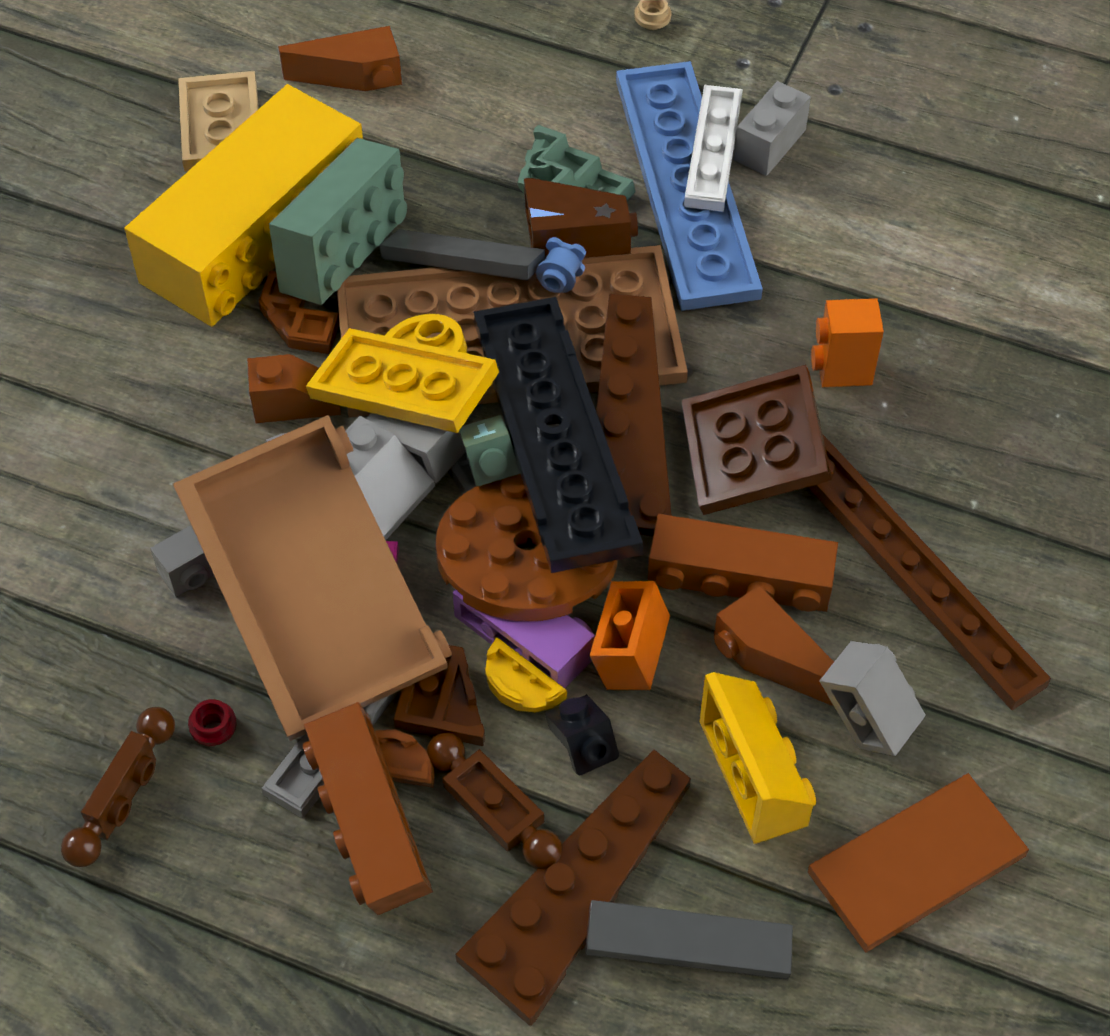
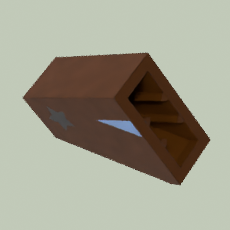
(578, 216)

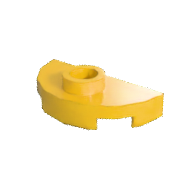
(520, 682)

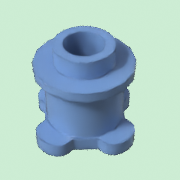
(561, 266)

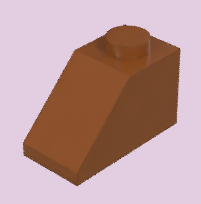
(280, 390)

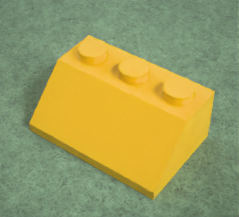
(755, 757)

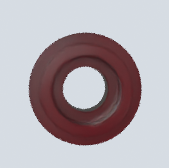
(210, 711)

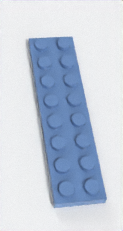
(702, 246)

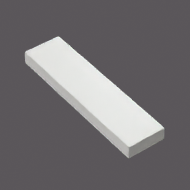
(713, 148)

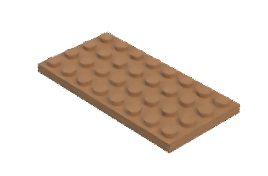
(387, 298)

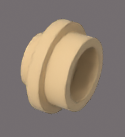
(652, 14)

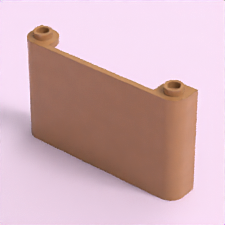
(309, 576)

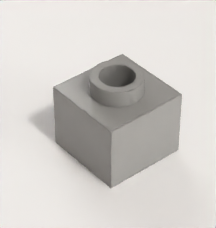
(181, 562)

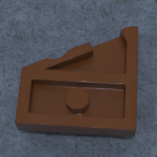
(442, 703)

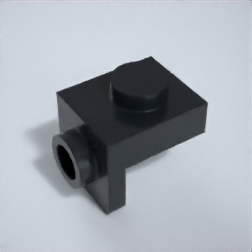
(584, 733)

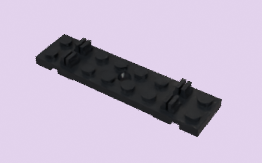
(565, 467)

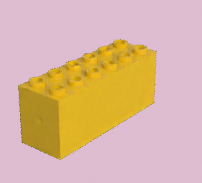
(210, 230)

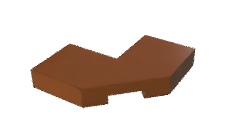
(297, 325)

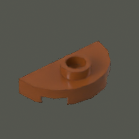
(406, 758)

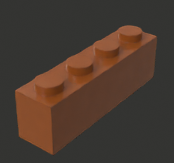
(737, 559)
(367, 810)

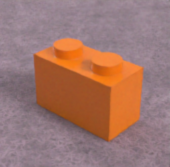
(848, 342)
(630, 635)

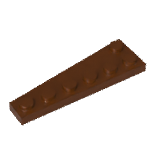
(632, 408)
(545, 923)

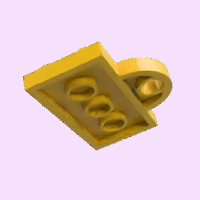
(407, 373)

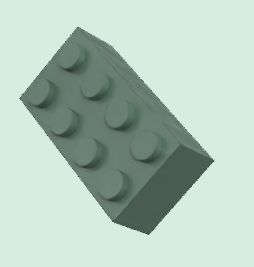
(338, 220)

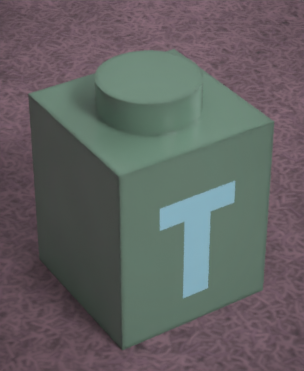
(489, 450)

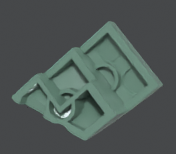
(557, 162)

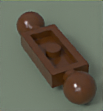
(112, 797)
(494, 801)

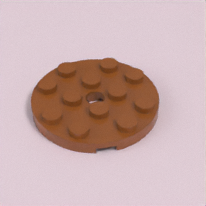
(495, 576)

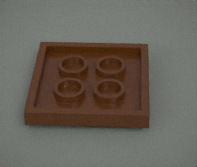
(755, 440)

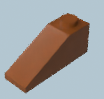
(348, 61)
(771, 644)

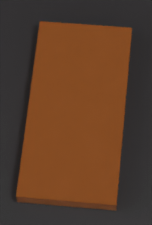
(917, 862)

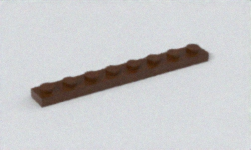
(929, 583)

